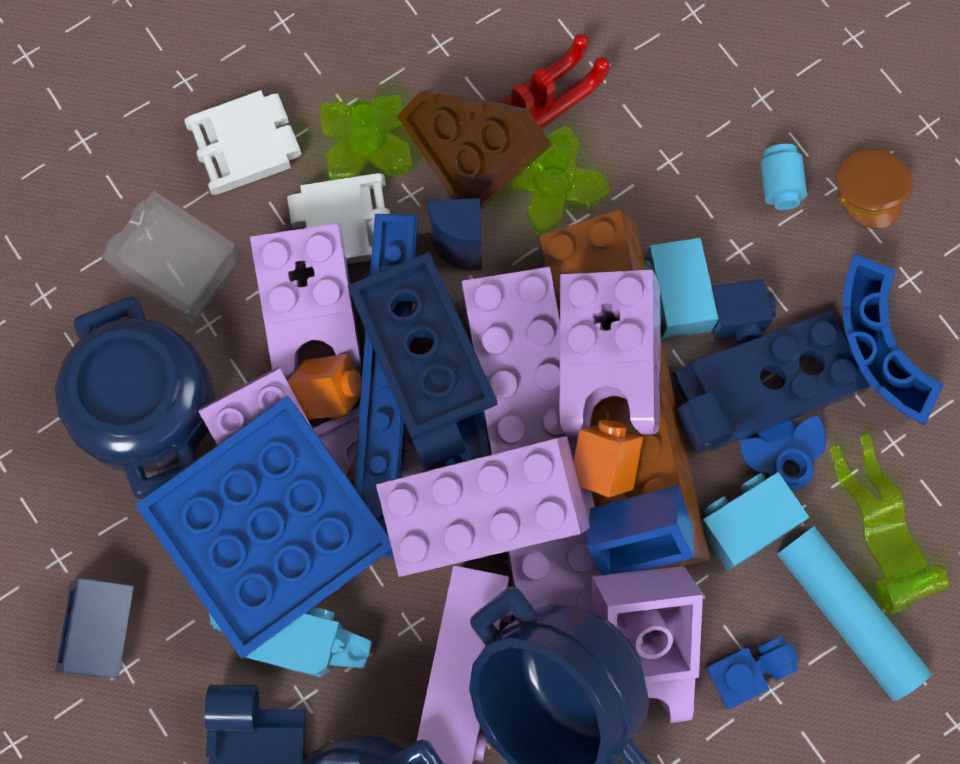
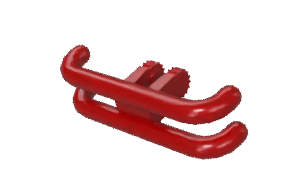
(539, 91)

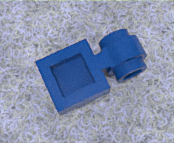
(741, 677)

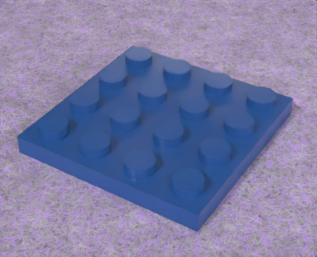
(265, 526)

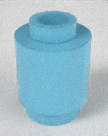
(783, 176)

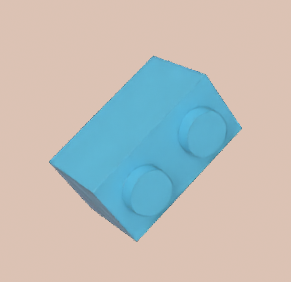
(685, 288)
(751, 520)

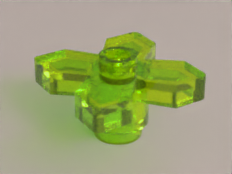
(365, 135)
(558, 179)

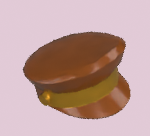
(873, 186)

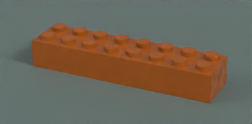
(614, 245)

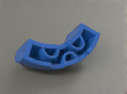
(874, 345)

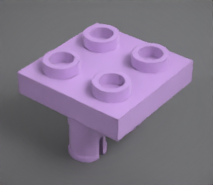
(246, 403)

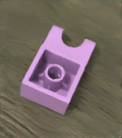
(310, 312)
(613, 361)
(663, 622)

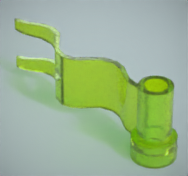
(887, 536)

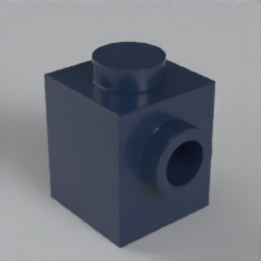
(743, 310)

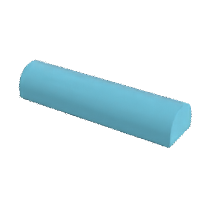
(855, 614)

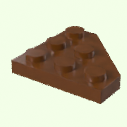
(473, 142)

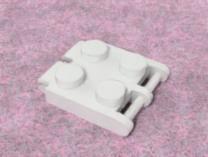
(245, 138)
(345, 203)

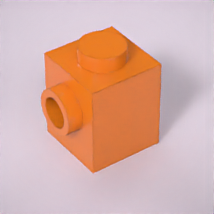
(326, 386)
(607, 458)

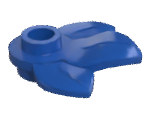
(786, 445)

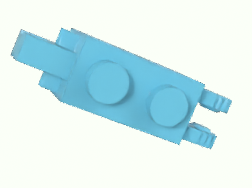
(313, 645)

